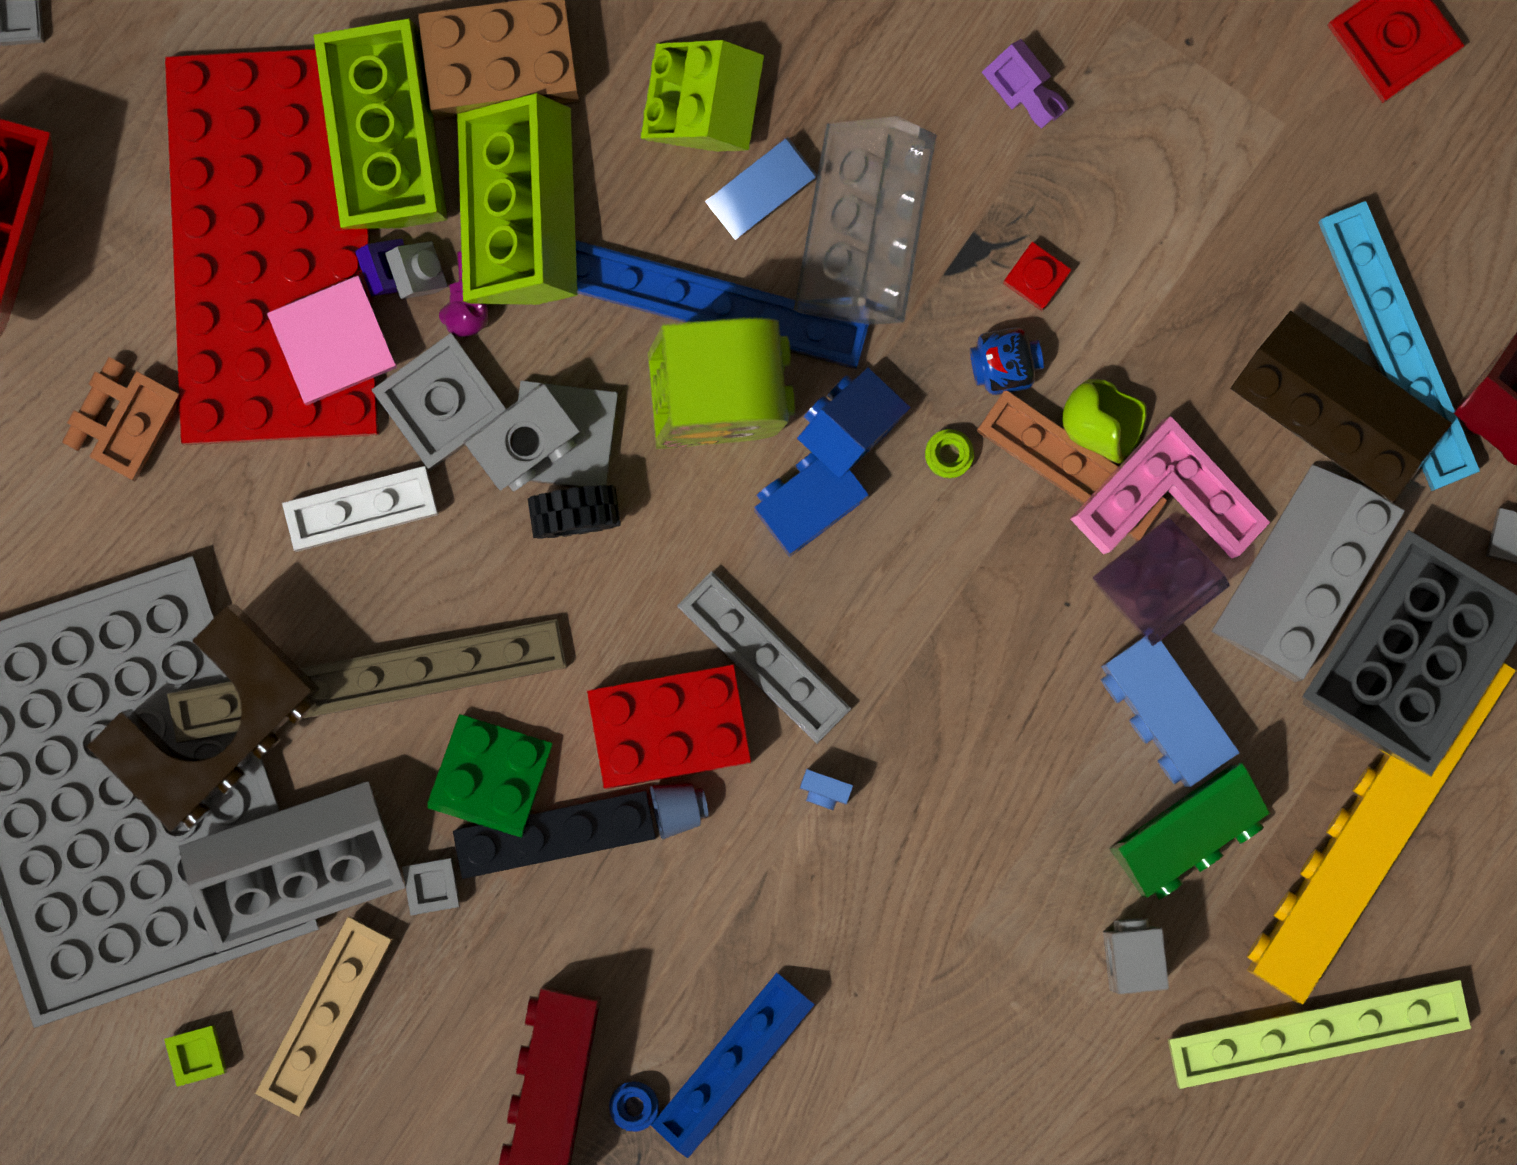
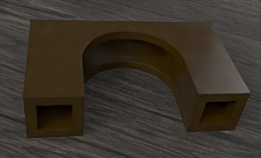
(269, 693)

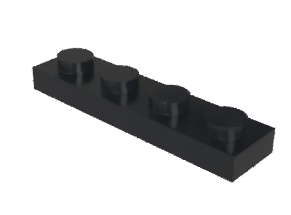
(556, 835)

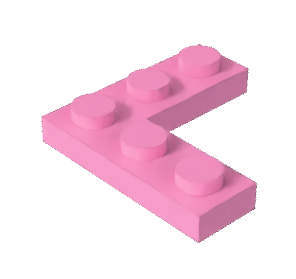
(1176, 464)

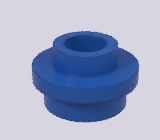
(619, 1110)

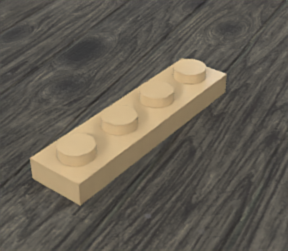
(324, 1016)

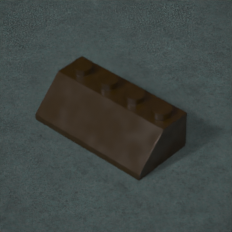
(1341, 406)

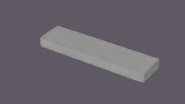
(764, 657)

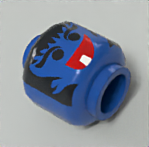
(1006, 360)

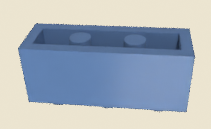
(1168, 712)

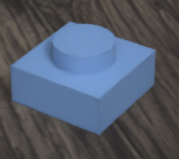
(825, 790)

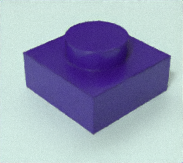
(376, 266)

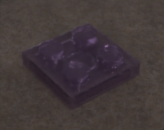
(1161, 581)

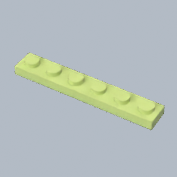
(1319, 1033)

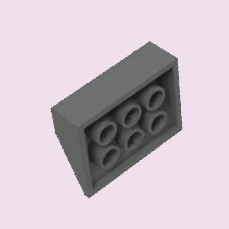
(1417, 655)

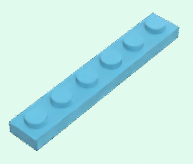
(1395, 333)

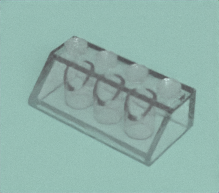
(865, 221)

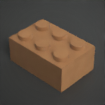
(497, 55)

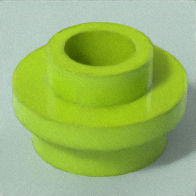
(949, 438)

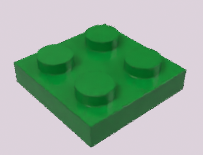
(490, 775)

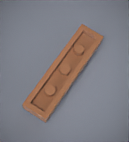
(1052, 453)

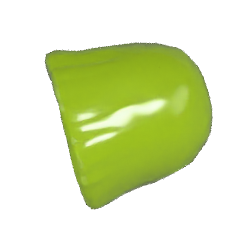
(1104, 419)

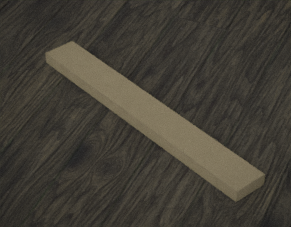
(387, 677)

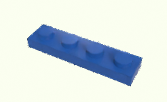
(732, 1065)

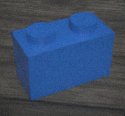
(852, 422)
(807, 503)

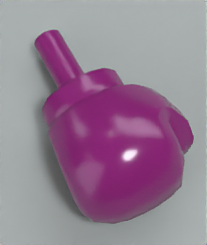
(461, 317)

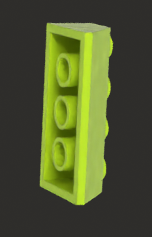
(380, 126)
(517, 202)

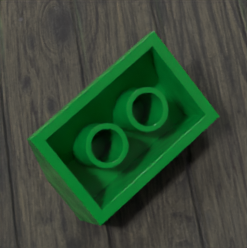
(1192, 832)

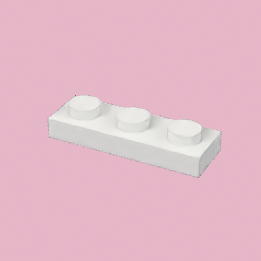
(360, 509)

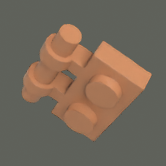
(134, 424)

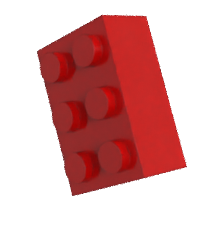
(668, 727)

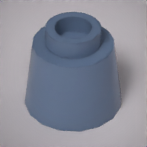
(677, 808)

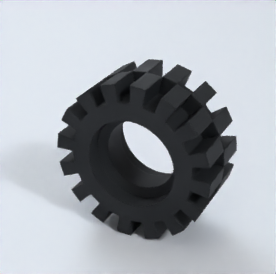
(574, 511)

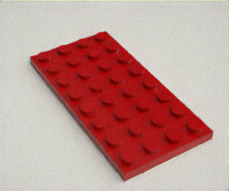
(252, 236)

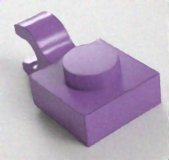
(1020, 80)

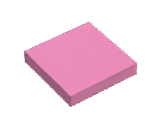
(332, 340)

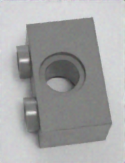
(534, 410)
(1135, 957)

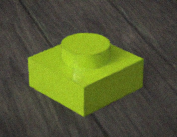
(195, 1055)

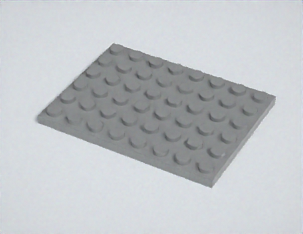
(85, 869)

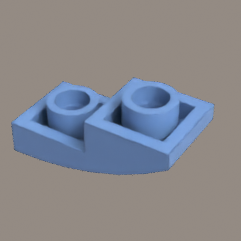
(761, 188)

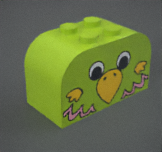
(719, 382)

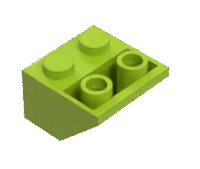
(702, 95)

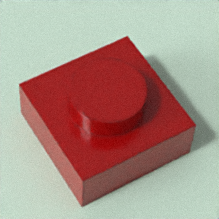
(1037, 276)

